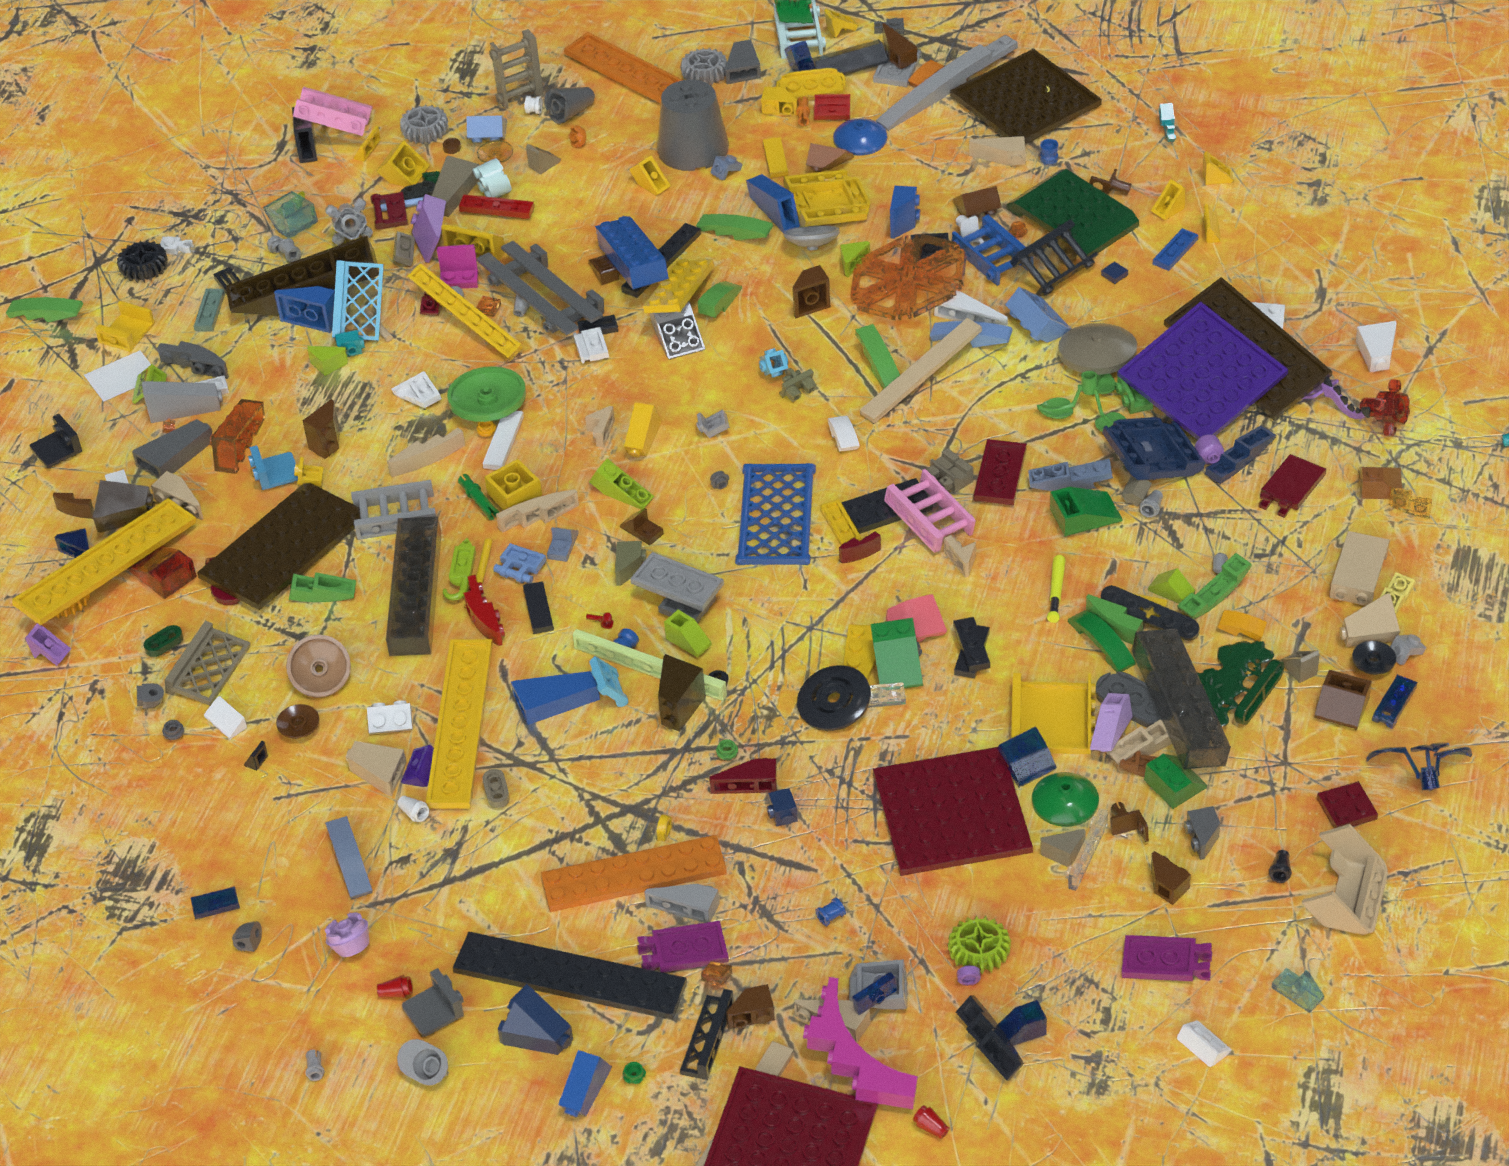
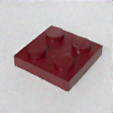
(1347, 805)

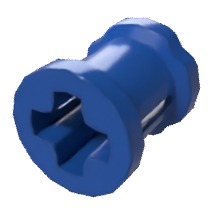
(830, 911)

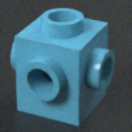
(780, 362)

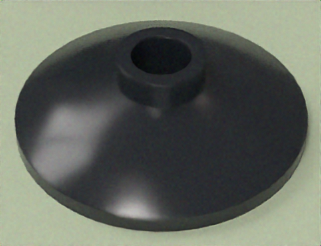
(1374, 657)

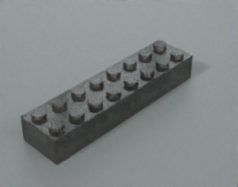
(414, 586)
(1180, 699)

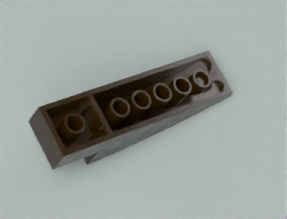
(257, 295)

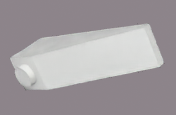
(965, 307)

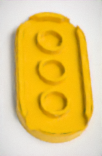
(813, 82)

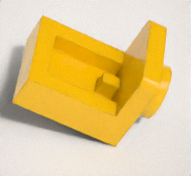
(308, 473)

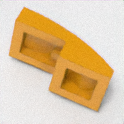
(1236, 622)

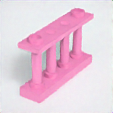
(332, 111)
(921, 524)

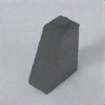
(742, 63)

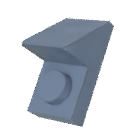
(562, 543)

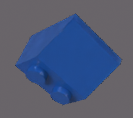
(904, 210)

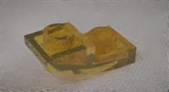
(1412, 505)

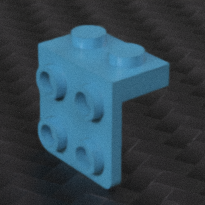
(272, 470)

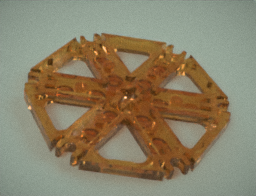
(921, 277)

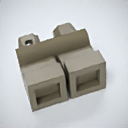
(951, 471)

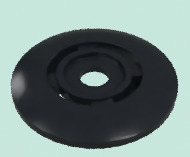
(839, 714)

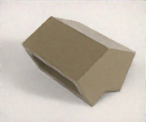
(1135, 491)

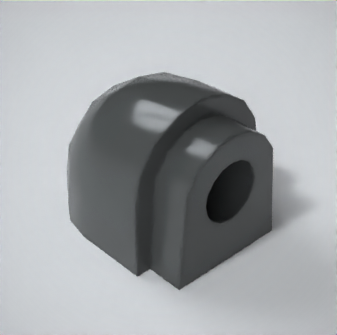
(149, 695)
(247, 936)

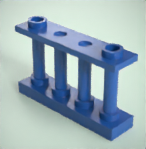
(998, 236)

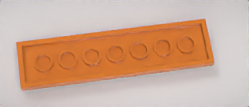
(620, 65)
(633, 873)

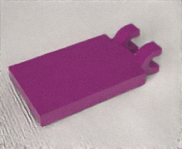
(683, 947)
(1165, 958)

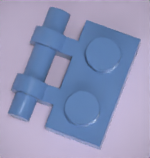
(521, 558)

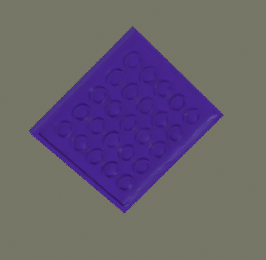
(1202, 372)

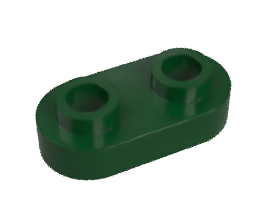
(163, 640)

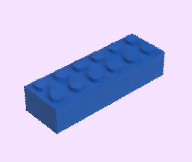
(631, 252)

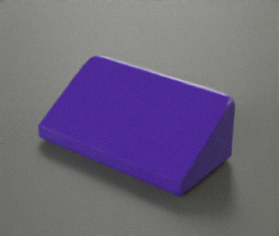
(419, 767)

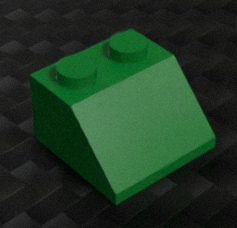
(1171, 781)

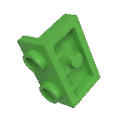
(1131, 398)

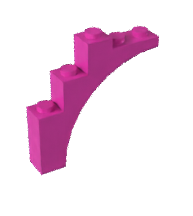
(871, 1079)

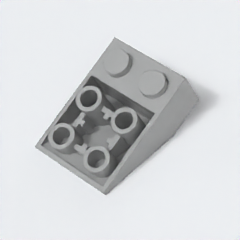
(678, 332)

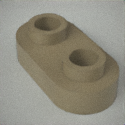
(496, 788)

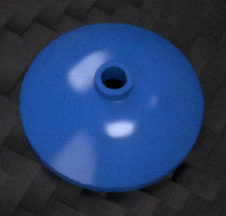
(860, 136)

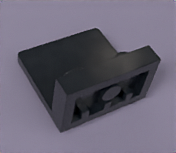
(58, 445)

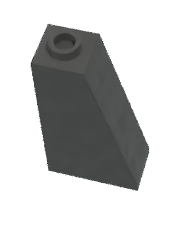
(173, 449)

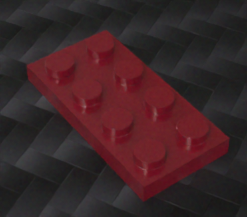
(1000, 472)

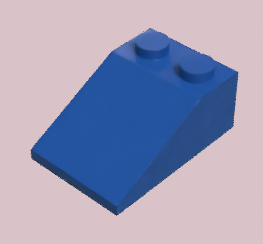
(307, 307)

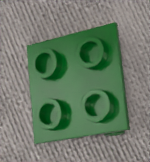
(794, 11)

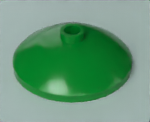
(1065, 799)

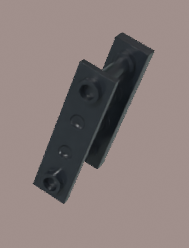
(1051, 240)

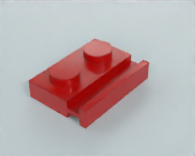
(832, 107)

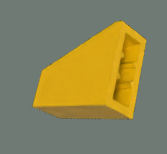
(642, 430)

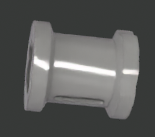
(291, 252)

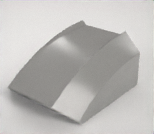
(867, 973)

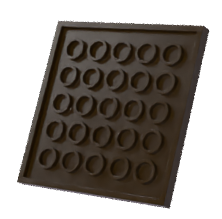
(1016, 97)

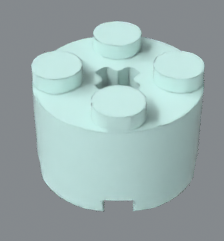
(492, 179)

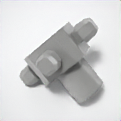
(348, 221)

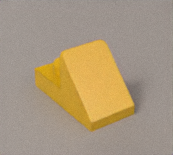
(837, 21)

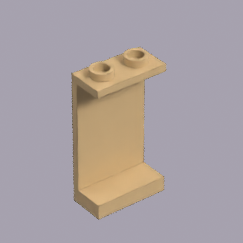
(1359, 568)

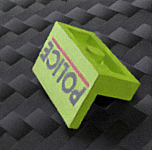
(151, 373)

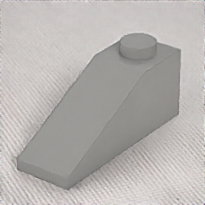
(688, 901)

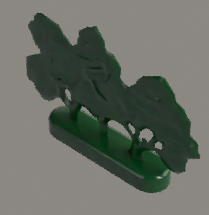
(1227, 682)

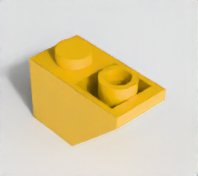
(778, 101)

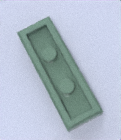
(209, 310)

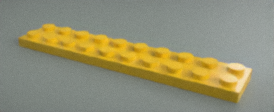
(103, 561)
(459, 724)

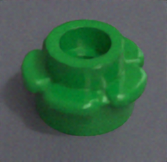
(633, 1068)

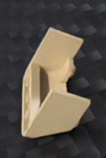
(1359, 886)

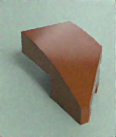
(1136, 763)

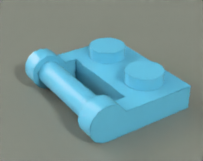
(607, 681)

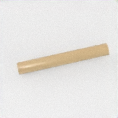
(383, 331)

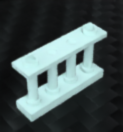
(784, 35)

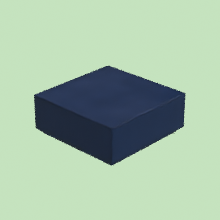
(1114, 272)

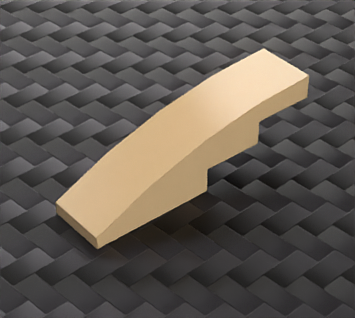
(422, 455)
(540, 508)
(1143, 740)

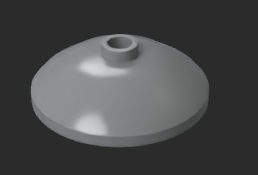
(811, 236)

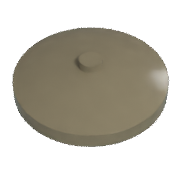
(1097, 348)

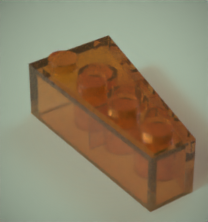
(236, 435)

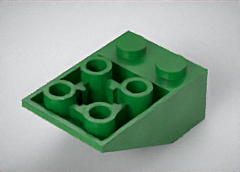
(1082, 509)

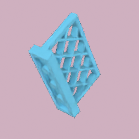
(341, 294)

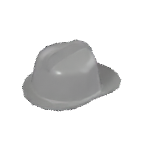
(422, 1062)

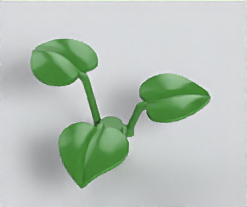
(1090, 384)

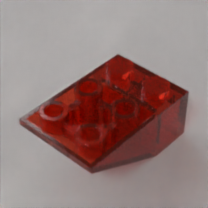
(164, 570)

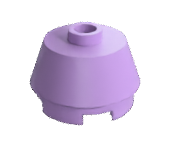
(348, 935)

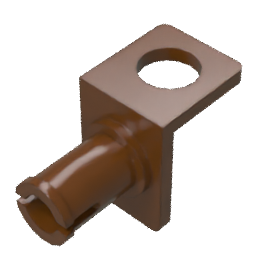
(1112, 184)
(1127, 821)

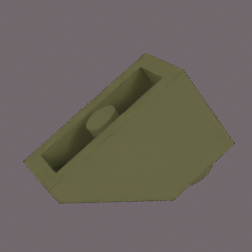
(628, 560)

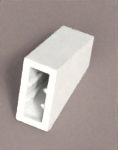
(1376, 344)

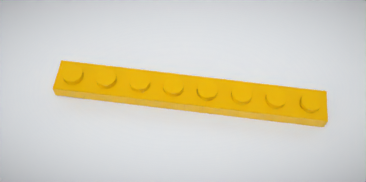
(465, 312)

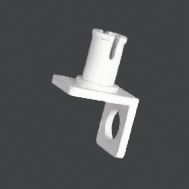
(968, 226)

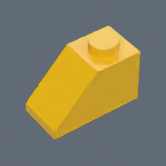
(649, 176)

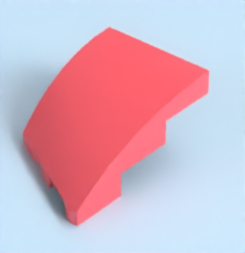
(925, 615)

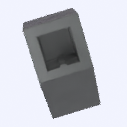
(1203, 828)

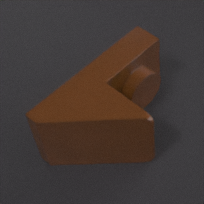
(642, 528)

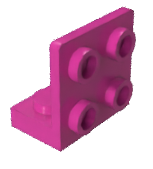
(458, 266)

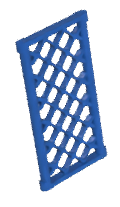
(804, 520)

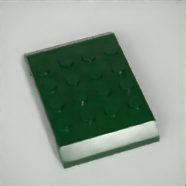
(1066, 196)

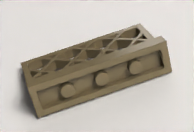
(189, 659)

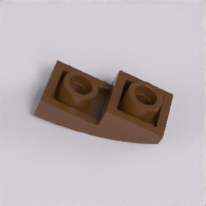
(75, 507)

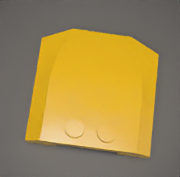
(828, 197)

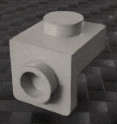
(714, 424)
(1405, 646)

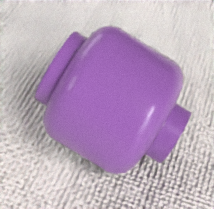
(1209, 448)

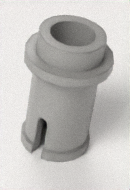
(314, 1068)

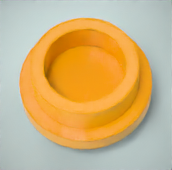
(486, 428)

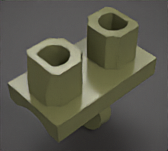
(794, 381)

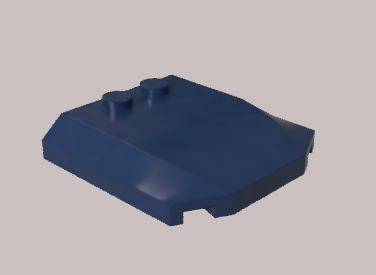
(1153, 448)

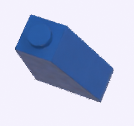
(583, 1083)

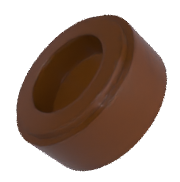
(451, 146)

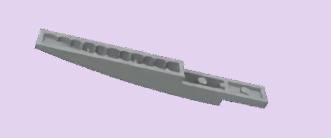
(945, 79)

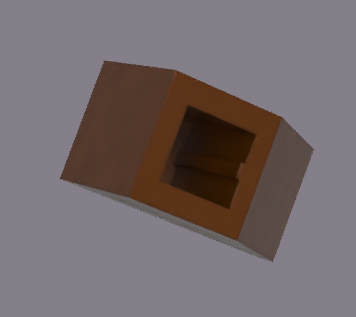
(1168, 879)
(751, 1008)

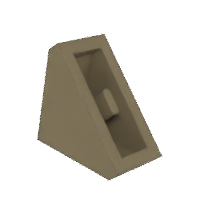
(540, 159)
(1302, 664)
(1063, 847)

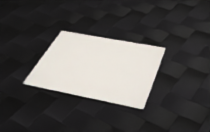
(117, 376)

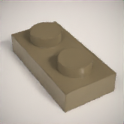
(403, 248)

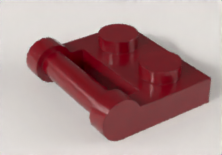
(395, 208)

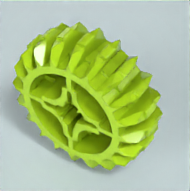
(993, 941)

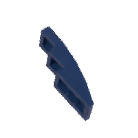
(1241, 454)

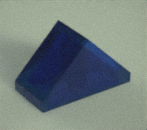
(73, 542)

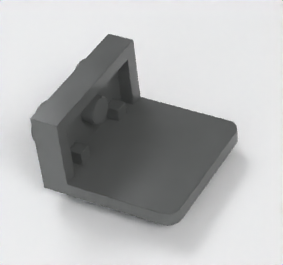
(434, 1006)

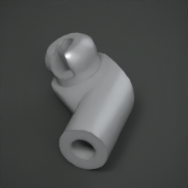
(1218, 560)

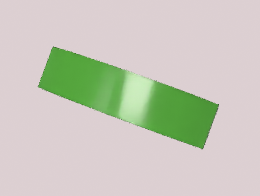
(1217, 589)

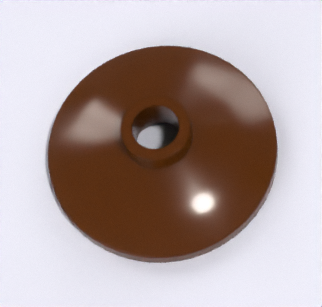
(297, 721)

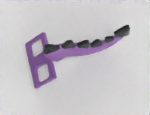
(1341, 401)

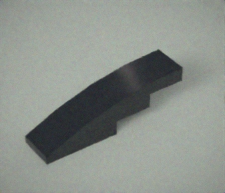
(990, 1037)

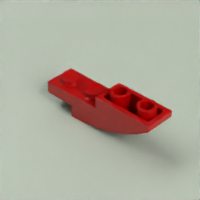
(483, 613)

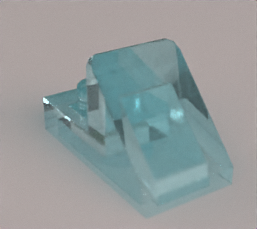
(1299, 989)

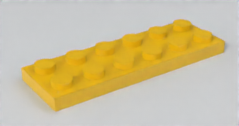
(679, 288)

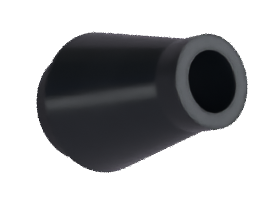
(1280, 868)

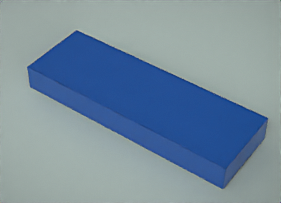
(1175, 249)

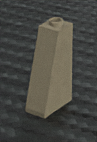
(454, 181)

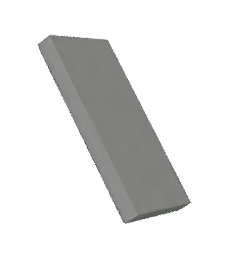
(677, 581)

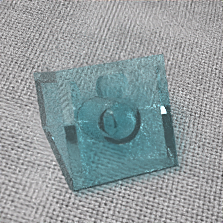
(291, 214)

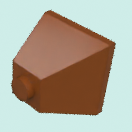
(826, 157)
(1378, 481)

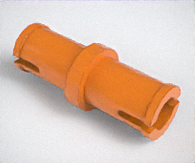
(803, 111)

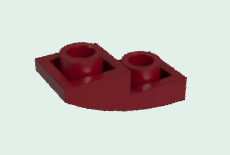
(429, 306)
(856, 550)

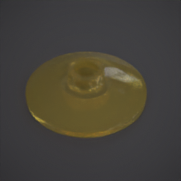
(495, 149)

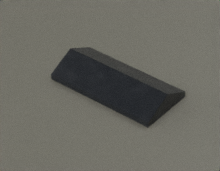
(853, 58)

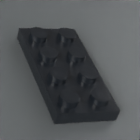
(873, 512)

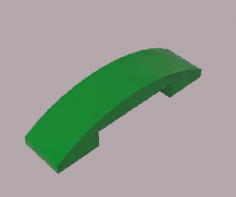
(1105, 639)

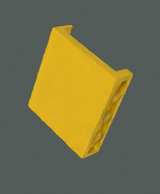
(1058, 712)

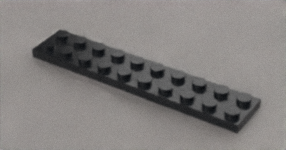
(570, 975)

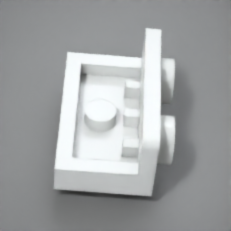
(390, 717)

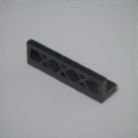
(712, 1038)

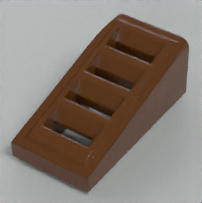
(604, 269)

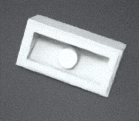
(225, 718)
(1203, 1043)

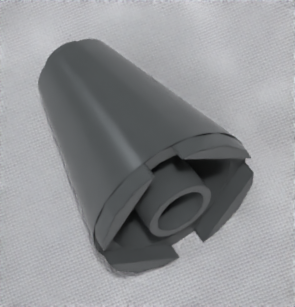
(567, 102)

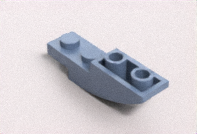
(1063, 476)

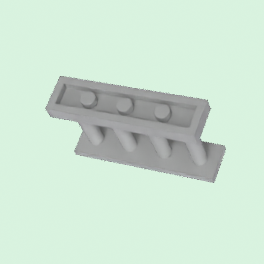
(382, 496)

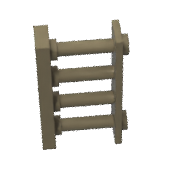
(532, 70)

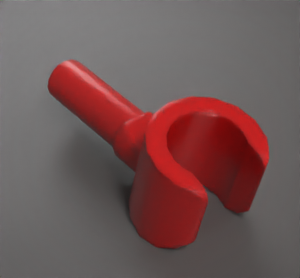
(606, 619)

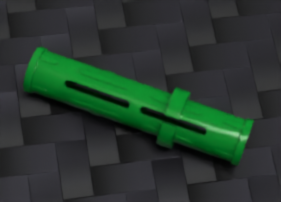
(474, 491)

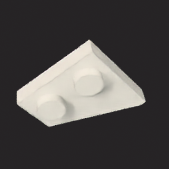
(418, 390)

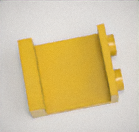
(128, 328)

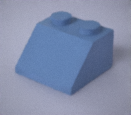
(486, 128)

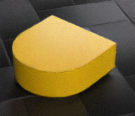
(664, 827)

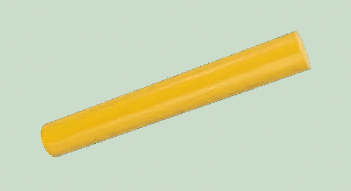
(483, 560)

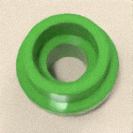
(727, 749)

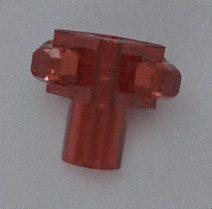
(1389, 407)

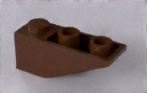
(899, 49)

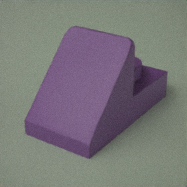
(44, 642)

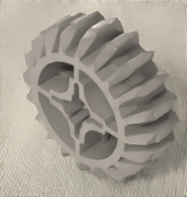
(704, 65)
(424, 124)

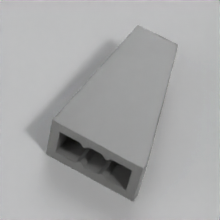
(180, 399)

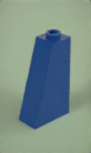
(774, 201)
(554, 695)

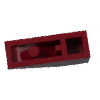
(749, 777)

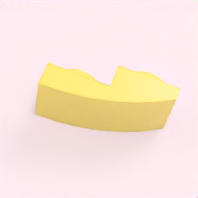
(1399, 589)

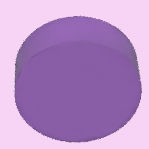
(968, 975)

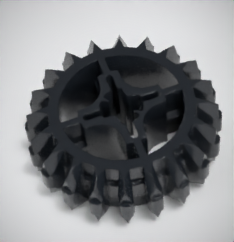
(142, 261)

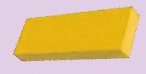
(775, 157)
(839, 521)

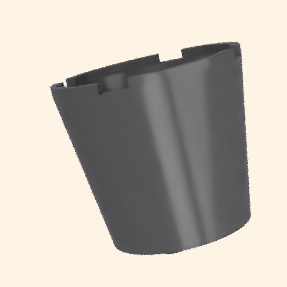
(690, 126)

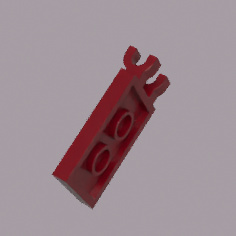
(1291, 484)

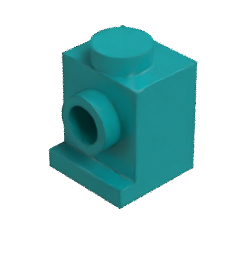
(352, 342)

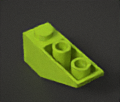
(620, 486)

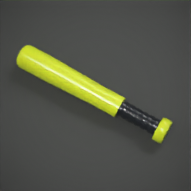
(1058, 569)

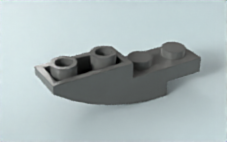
(191, 355)

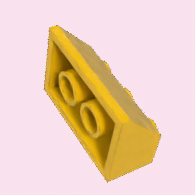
(482, 241)

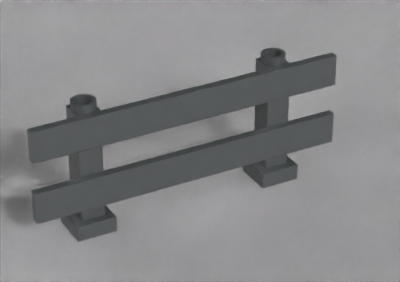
(537, 263)

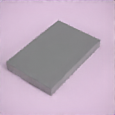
(892, 75)

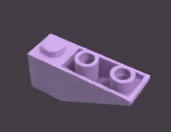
(1111, 722)

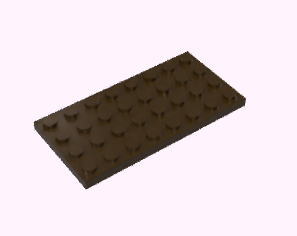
(1304, 369)
(281, 545)

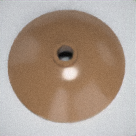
(315, 652)

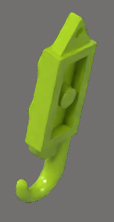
(460, 568)

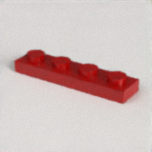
(496, 206)

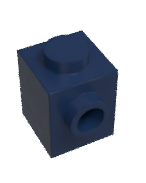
(782, 807)

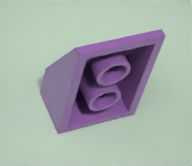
(428, 224)

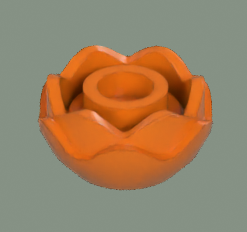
(577, 136)

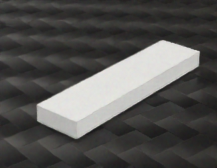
(503, 441)

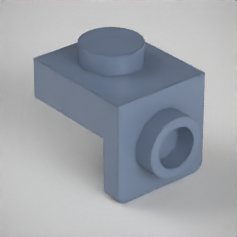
(723, 164)

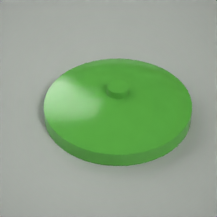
(486, 394)

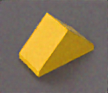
(1215, 171)
(1170, 201)

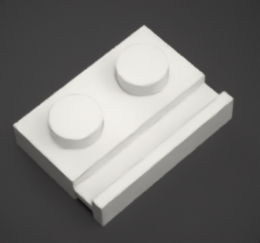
(591, 345)

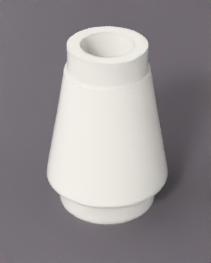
(414, 808)

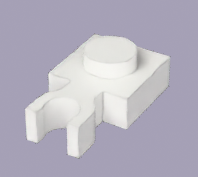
(173, 245)

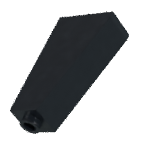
(304, 139)

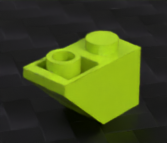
(686, 633)

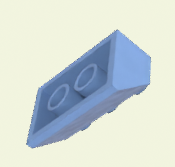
(1036, 316)

